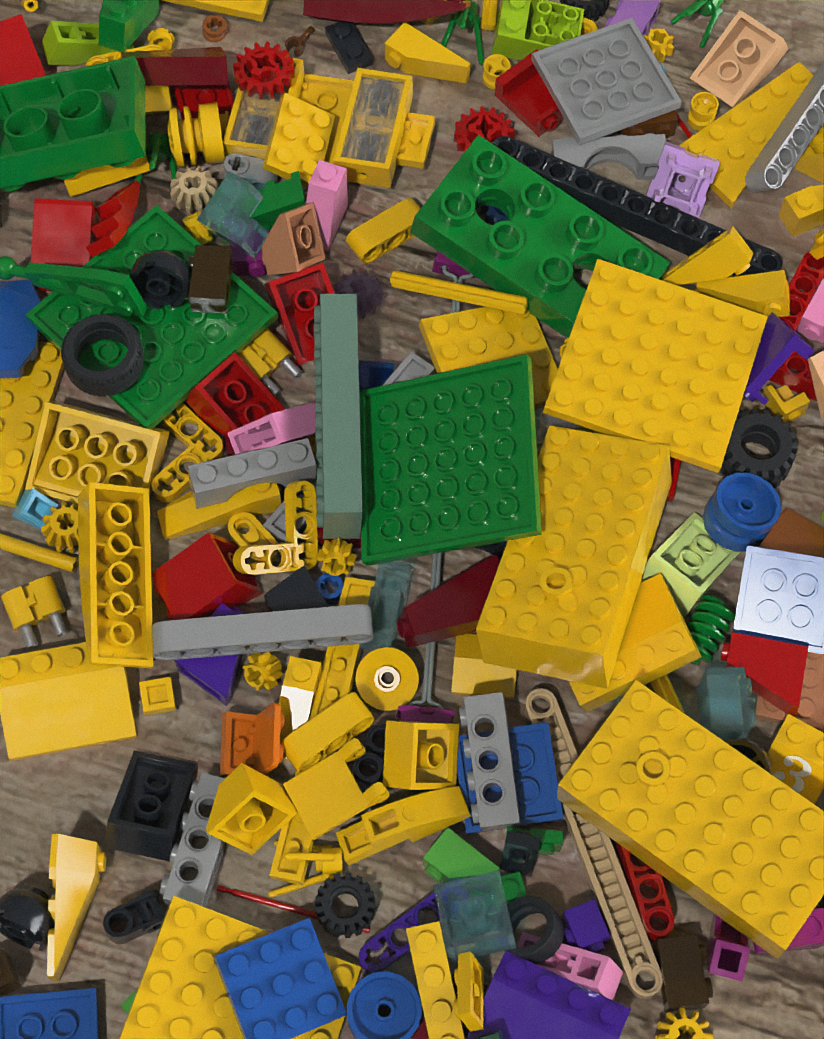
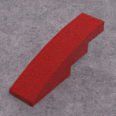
(115, 218)

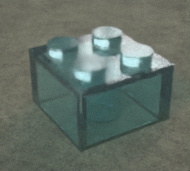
(724, 702)
(474, 915)

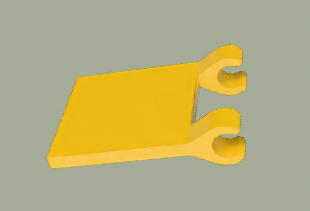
(329, 793)

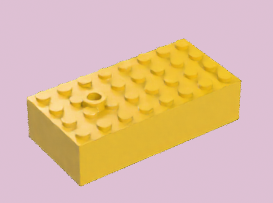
(571, 591)
(702, 817)

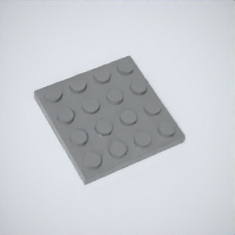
(606, 81)

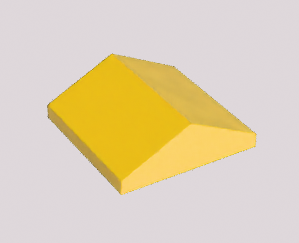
(474, 676)

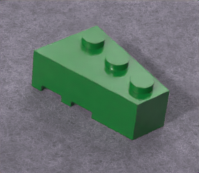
(124, 21)
(277, 200)

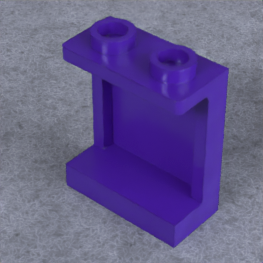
(774, 348)

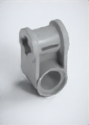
(249, 169)

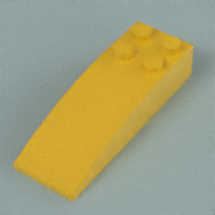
(116, 574)

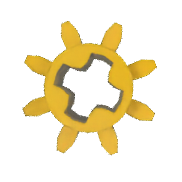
(660, 43)
(196, 229)
(336, 557)
(262, 671)

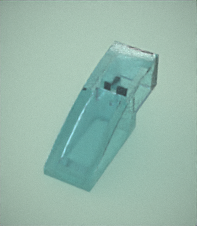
(387, 602)

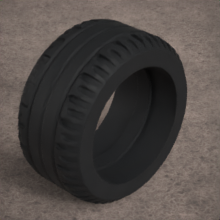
(95, 329)

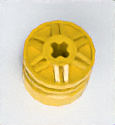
(196, 135)

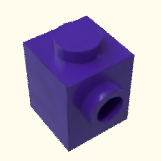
(585, 927)

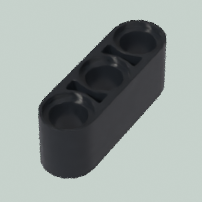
(375, 757)

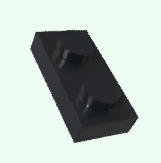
(348, 46)
(519, 852)

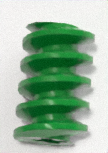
(706, 624)

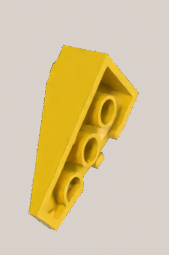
(183, 518)
(75, 874)

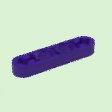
(406, 921)

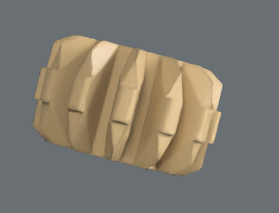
(193, 189)

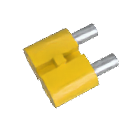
(268, 355)
(33, 604)

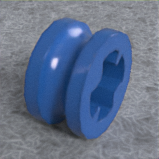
(335, 582)

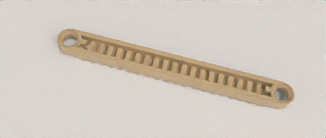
(600, 863)

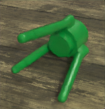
(706, 8)
(465, 20)
(158, 151)

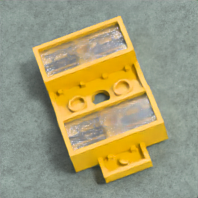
(369, 127)

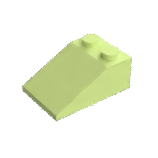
(689, 563)

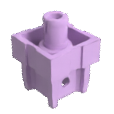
(686, 194)

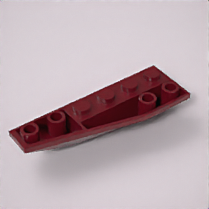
(381, 10)

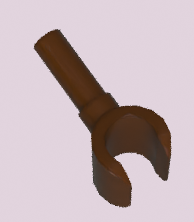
(298, 41)

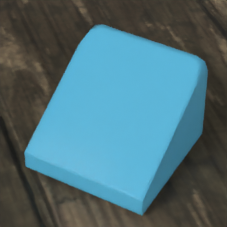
(33, 507)

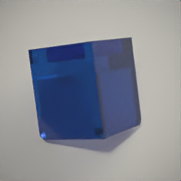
(373, 373)

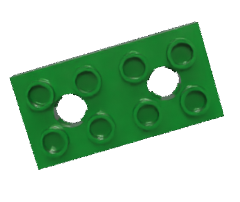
(71, 122)
(537, 246)

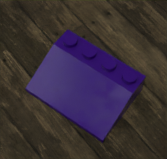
(542, 1005)

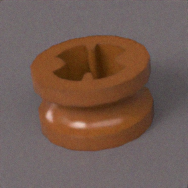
(214, 20)

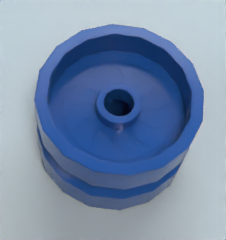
(741, 511)
(389, 991)

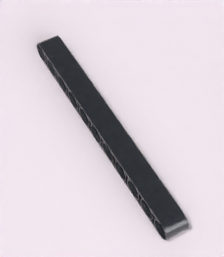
(631, 208)

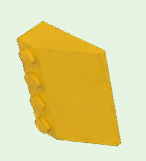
(95, 447)
(651, 647)
(62, 702)

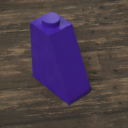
(217, 673)

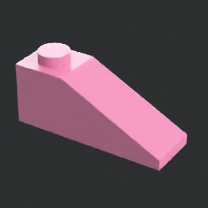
(580, 966)

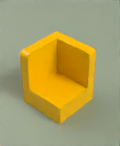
(785, 403)

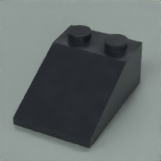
(150, 806)

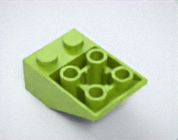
(534, 25)

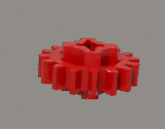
(264, 70)
(478, 122)

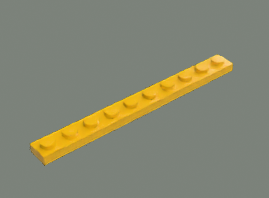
(334, 683)

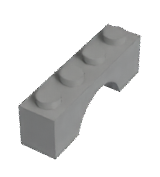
(636, 152)
(219, 479)

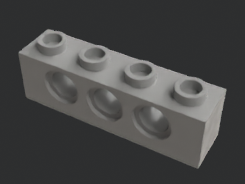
(504, 812)
(185, 856)

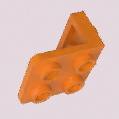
(251, 740)

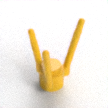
(326, 860)

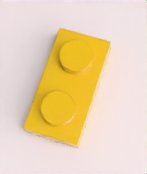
(470, 991)

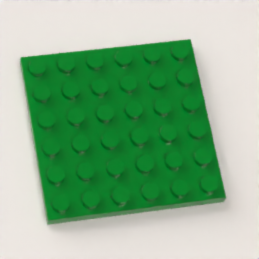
(176, 342)
(449, 461)

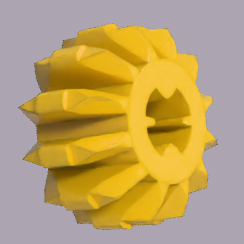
(56, 522)
(681, 1022)

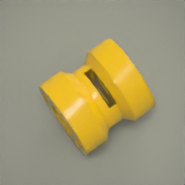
(702, 110)

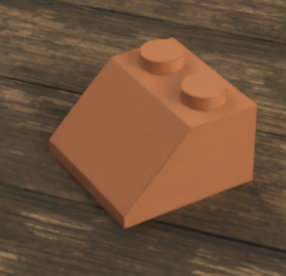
(293, 241)

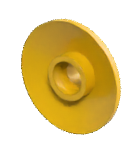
(382, 694)

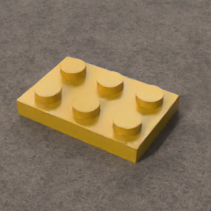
(298, 139)

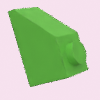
(454, 859)

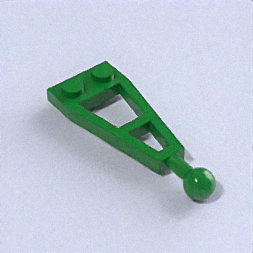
(119, 288)

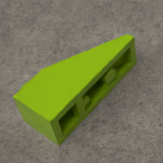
(72, 43)

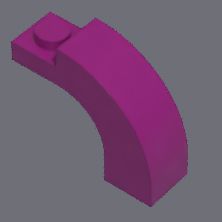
(727, 950)

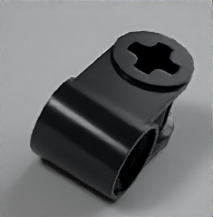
(137, 915)

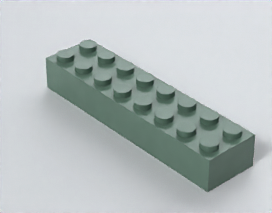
(337, 417)

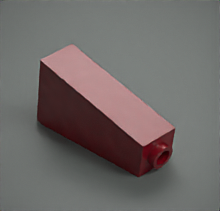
(182, 66)
(450, 608)

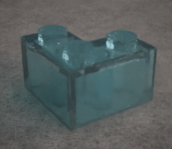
(230, 212)

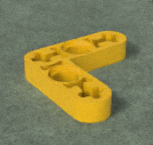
(194, 453)
(291, 549)

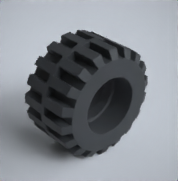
(765, 431)

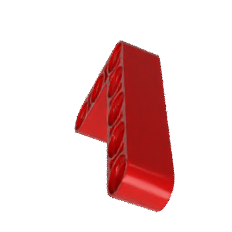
(809, 281)
(647, 908)

